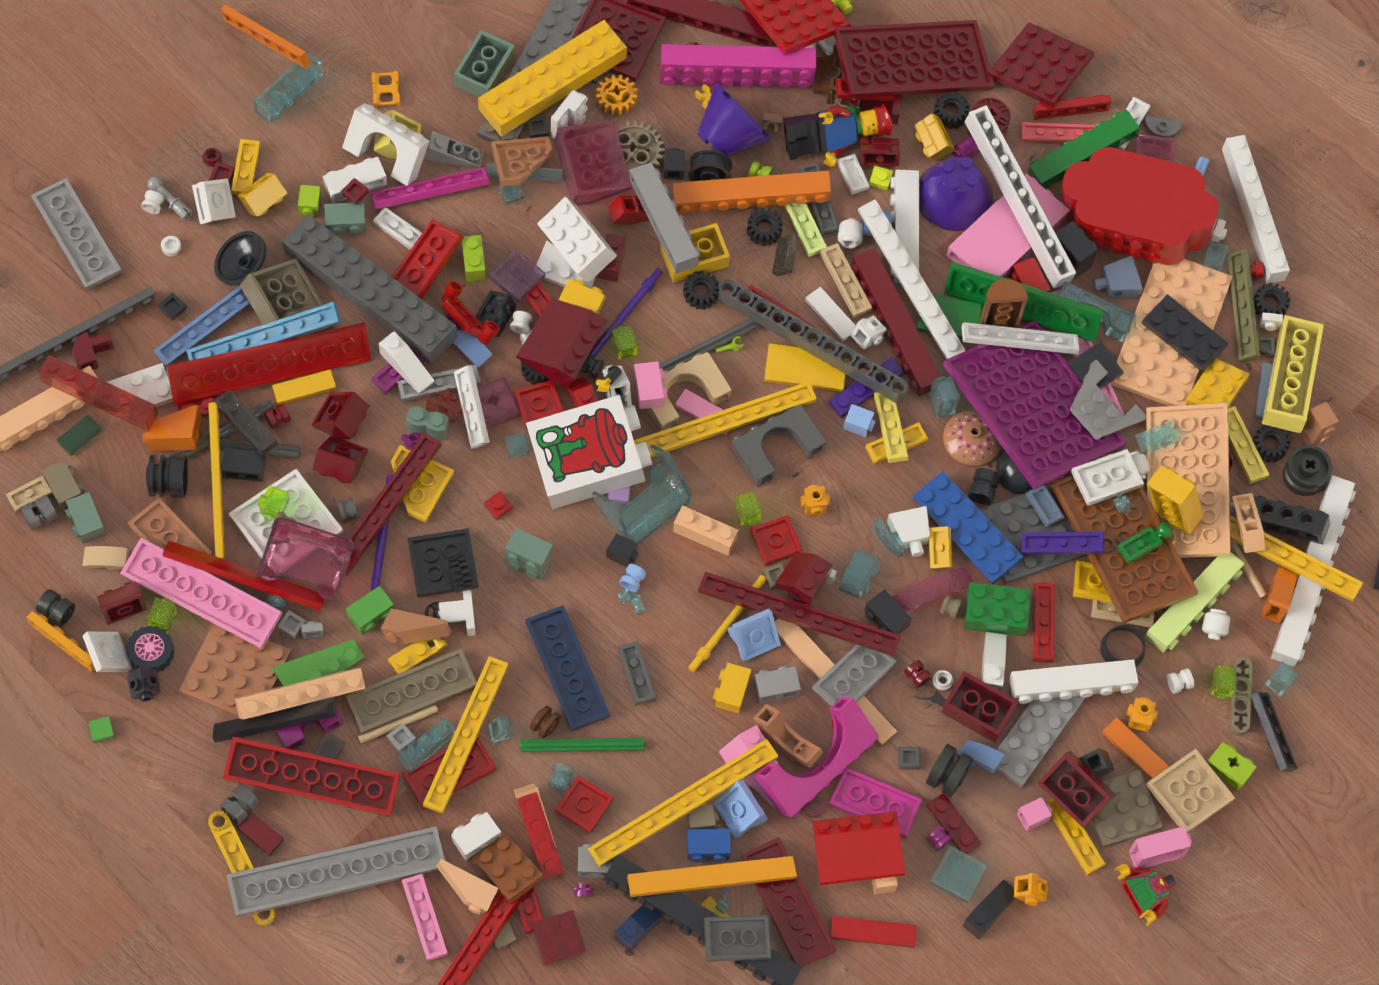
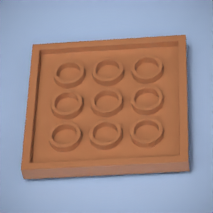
(230, 669)

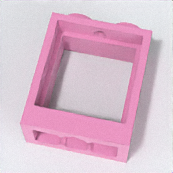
(1160, 848)

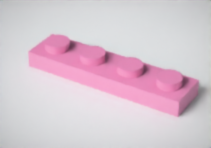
(424, 917)

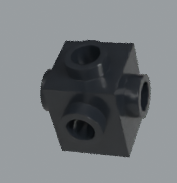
(143, 684)

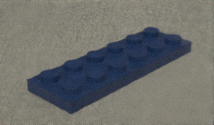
(567, 668)

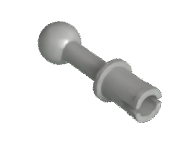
(156, 184)

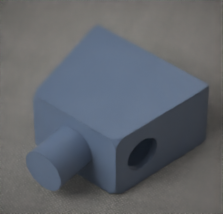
(1119, 279)

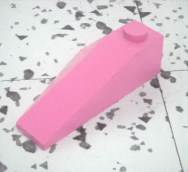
(738, 746)

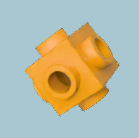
(815, 500)
(1141, 714)
(1030, 889)

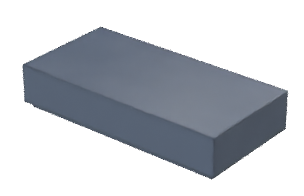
(1045, 506)

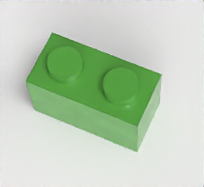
(369, 610)

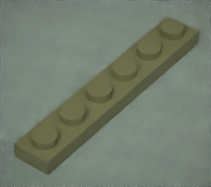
(1243, 306)

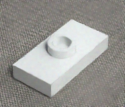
(853, 174)

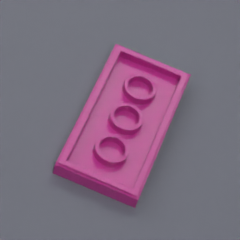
(864, 795)

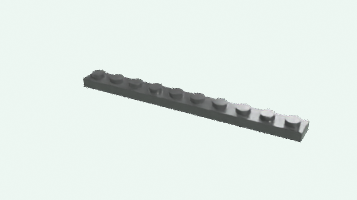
(91, 326)

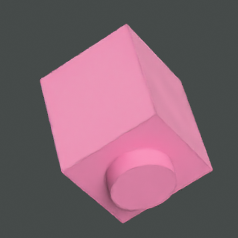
(1034, 814)

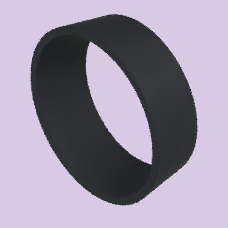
(1106, 654)

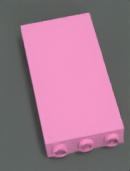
(996, 237)

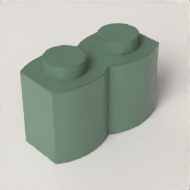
(431, 423)

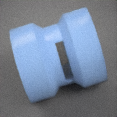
(633, 576)

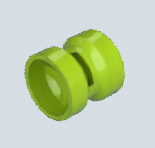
(759, 170)

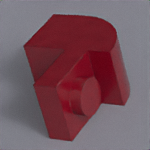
(86, 348)

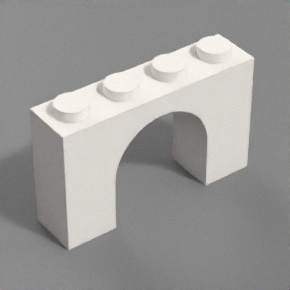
(409, 145)

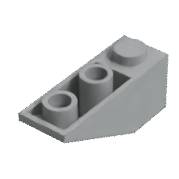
(452, 152)

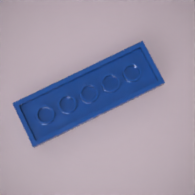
(969, 527)

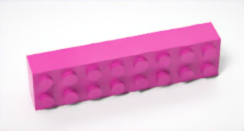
(736, 66)

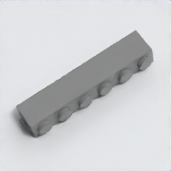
(664, 218)

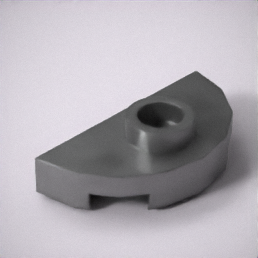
(1162, 127)

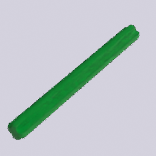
(589, 744)

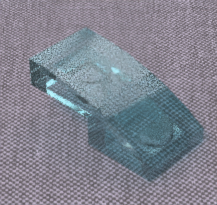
(890, 541)

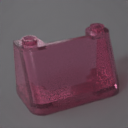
(306, 556)

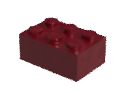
(979, 706)
(1076, 788)

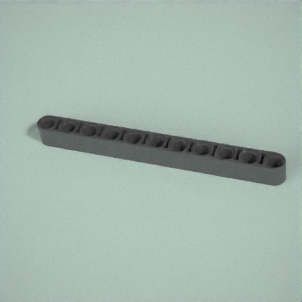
(815, 348)

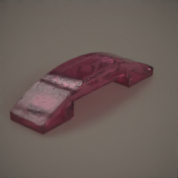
(933, 588)

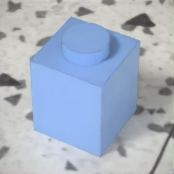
(859, 421)

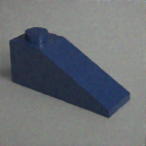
(636, 928)

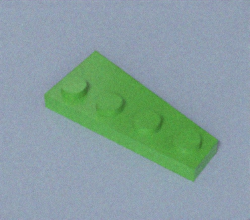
(319, 663)

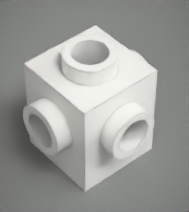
(868, 332)

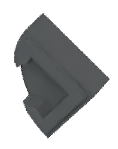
(1267, 346)

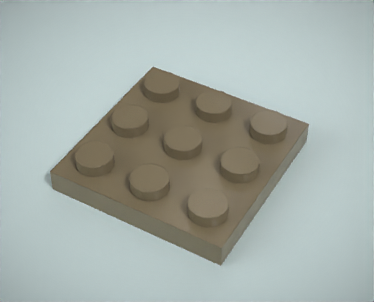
(1128, 813)

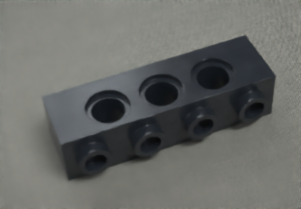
(1293, 527)

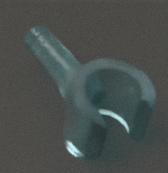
(723, 905)

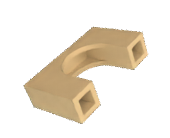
(700, 371)

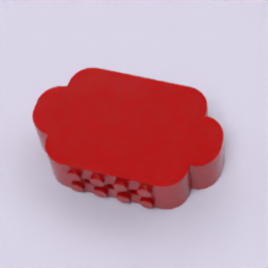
(1140, 205)

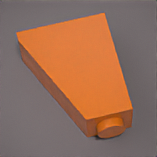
(175, 431)
(1279, 595)

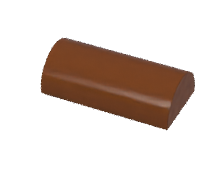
(1004, 304)

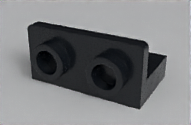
(497, 308)

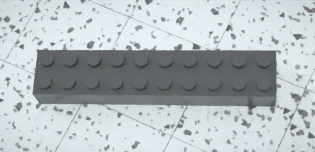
(370, 289)

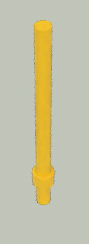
(704, 652)

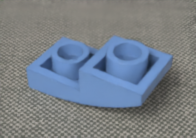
(472, 348)
(982, 755)

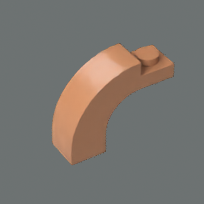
(784, 738)

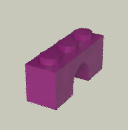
(293, 738)

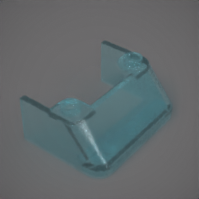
(653, 505)

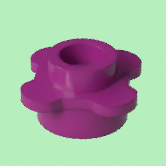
(410, 440)
(582, 889)

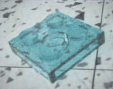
(958, 874)

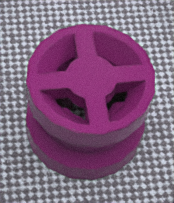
(939, 838)

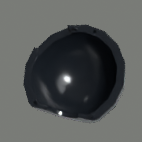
(1011, 476)

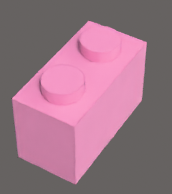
(649, 385)

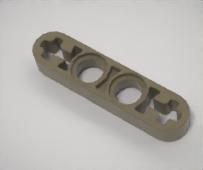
(1243, 696)

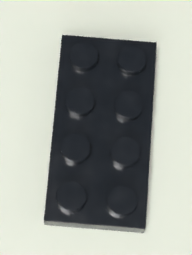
(1185, 333)

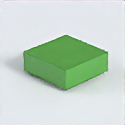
(101, 729)

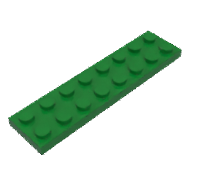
(1044, 307)

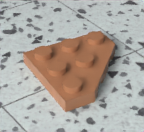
(519, 158)

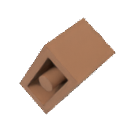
(1320, 424)

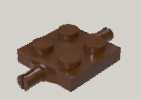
(826, 73)

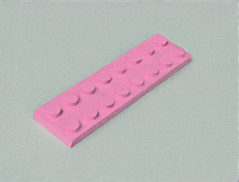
(202, 594)

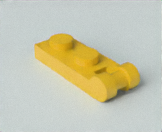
(416, 654)

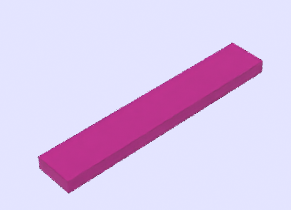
(429, 188)

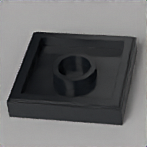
(1098, 352)

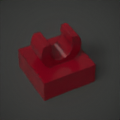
(355, 191)

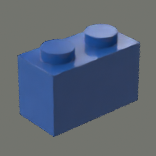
(708, 845)

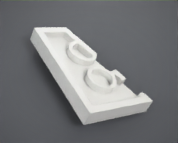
(557, 268)

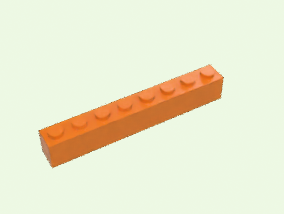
(752, 192)

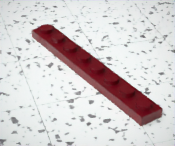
(391, 496)

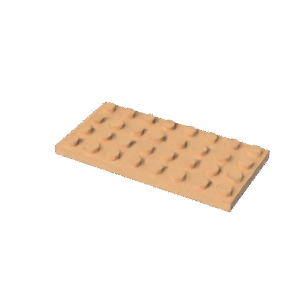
(1147, 361)
(1204, 459)

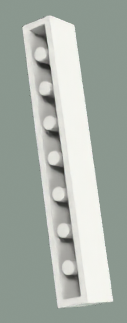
(1255, 209)

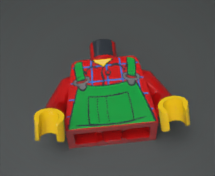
(1146, 891)

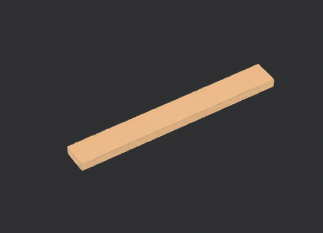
(820, 664)

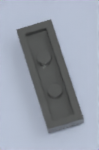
(636, 673)

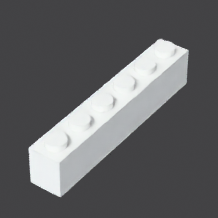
(906, 213)
(1073, 681)

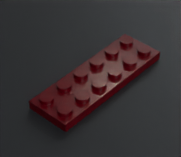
(792, 910)

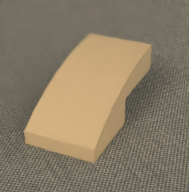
(105, 556)

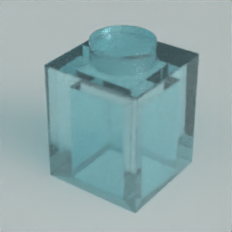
(1281, 679)

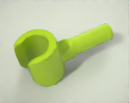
(733, 345)

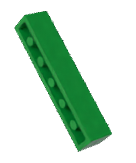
(1111, 133)

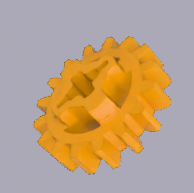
(618, 97)

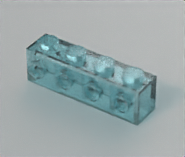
(287, 88)

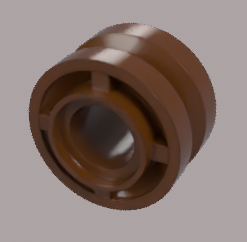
(545, 722)

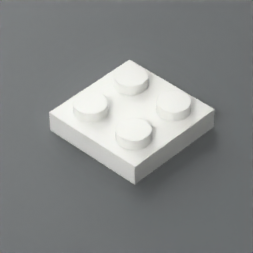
(107, 651)

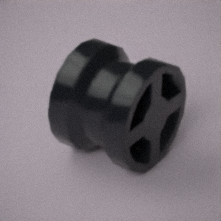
(592, 366)

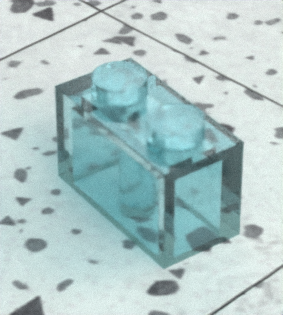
(943, 397)
(858, 574)

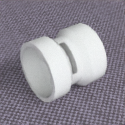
(1180, 680)

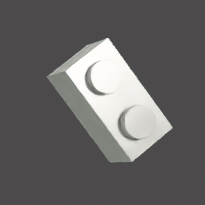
(475, 835)

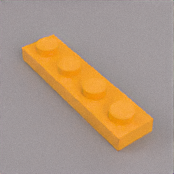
(57, 636)

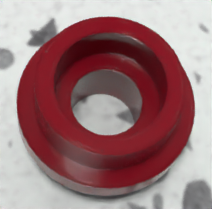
(211, 152)

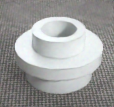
(945, 675)

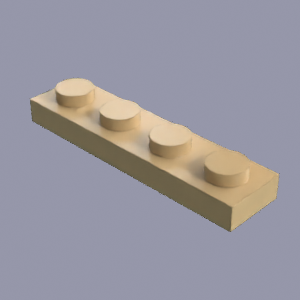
(845, 280)

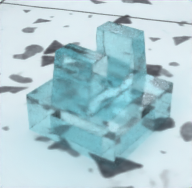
(499, 729)

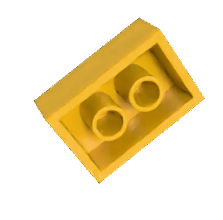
(711, 249)

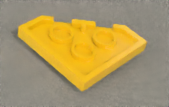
(427, 489)

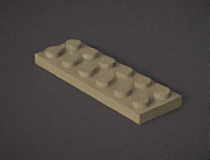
(411, 691)

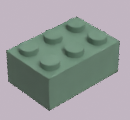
(484, 64)

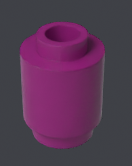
(966, 148)

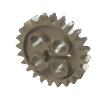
(636, 134)

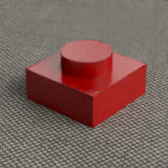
(498, 505)

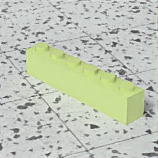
(1180, 616)

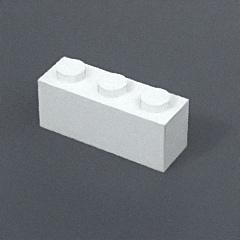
(367, 172)

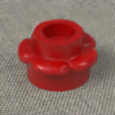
(1256, 269)

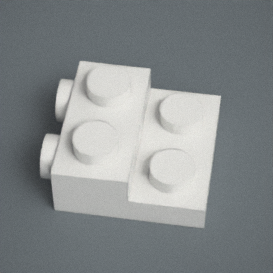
(570, 112)

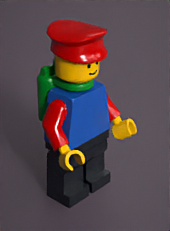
(833, 130)

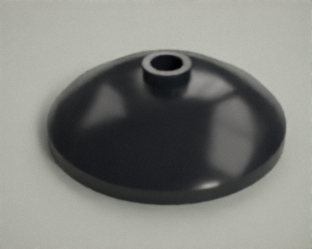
(240, 257)

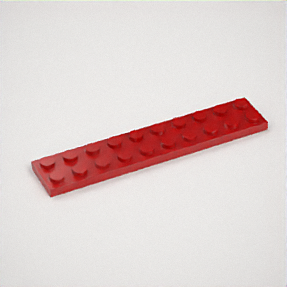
(268, 363)

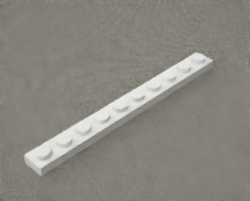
(911, 279)

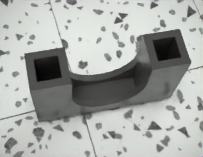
(792, 423)

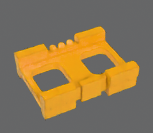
(379, 89)

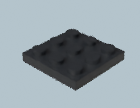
(431, 562)

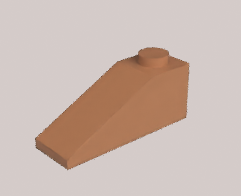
(411, 627)

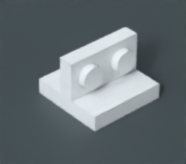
(213, 200)

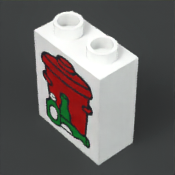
(588, 451)

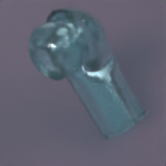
(627, 595)

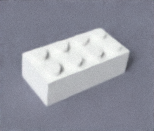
(577, 239)

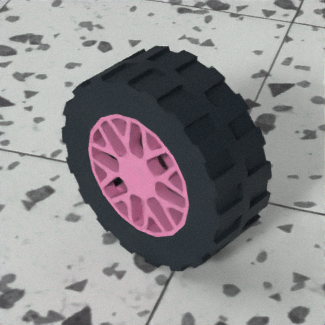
(150, 648)

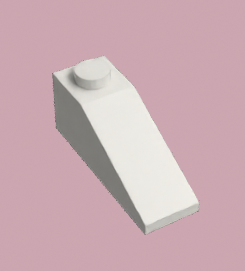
(405, 362)
(994, 660)

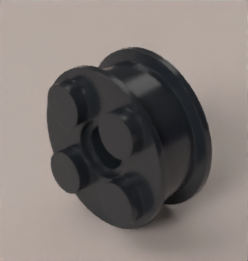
(709, 165)

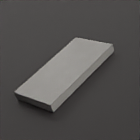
(854, 674)

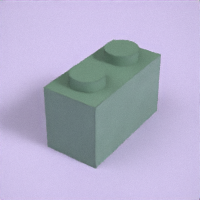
(345, 218)
(85, 517)

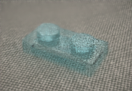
(1215, 256)
(1157, 437)

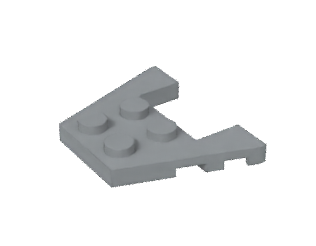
(1097, 411)

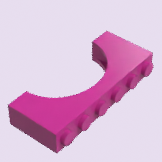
(851, 737)

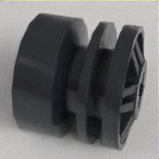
(167, 476)

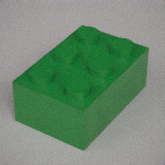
(997, 609)

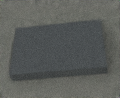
(737, 938)

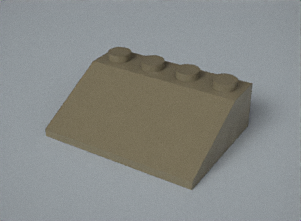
(281, 292)

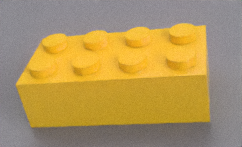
(1175, 499)

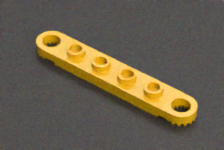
(234, 853)

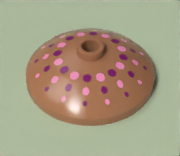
(966, 447)

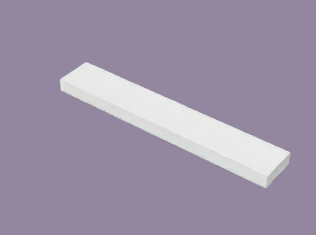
(1020, 338)

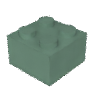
(528, 554)

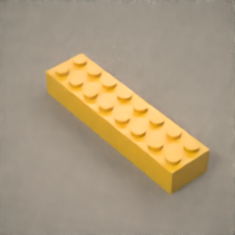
(552, 78)

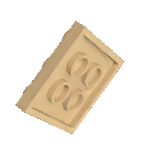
(1190, 791)

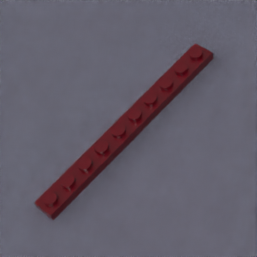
(799, 614)

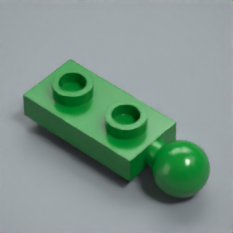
(1144, 542)

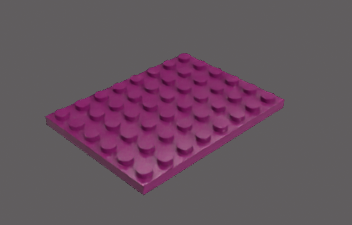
(1027, 408)

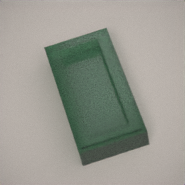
(79, 435)

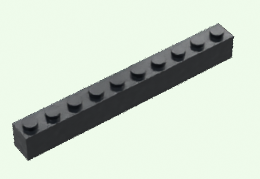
(689, 917)

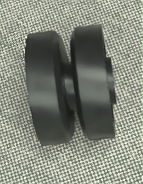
(1307, 470)
(952, 772)

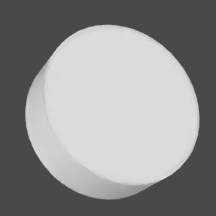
(171, 246)

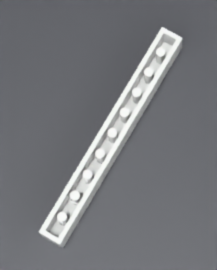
(1020, 197)
(1306, 593)

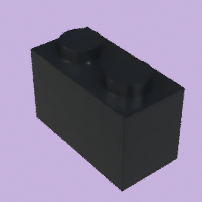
(243, 464)
(887, 613)

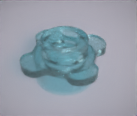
(1122, 503)

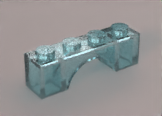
(1116, 320)

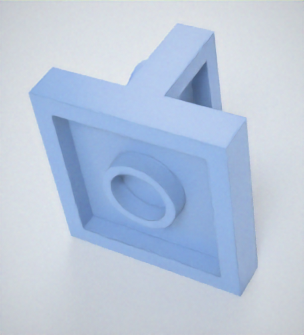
(755, 635)
(740, 809)

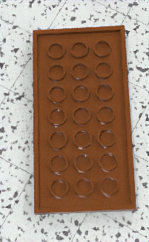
(1136, 587)

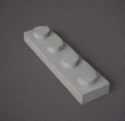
(442, 382)

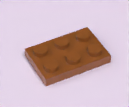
(508, 868)

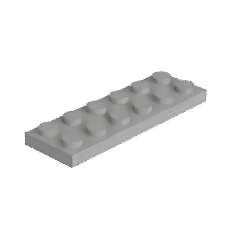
(76, 234)
(1034, 736)

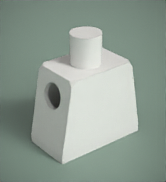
(912, 528)

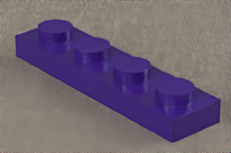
(859, 393)
(1062, 543)

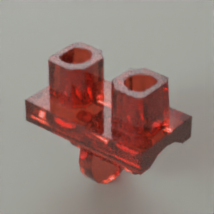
(451, 410)

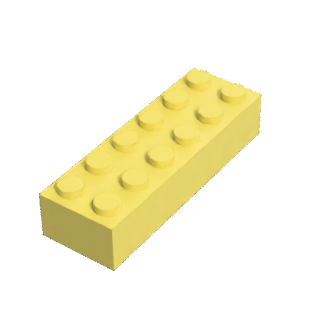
(1292, 374)

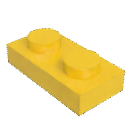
(940, 547)

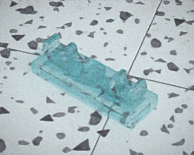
(426, 745)

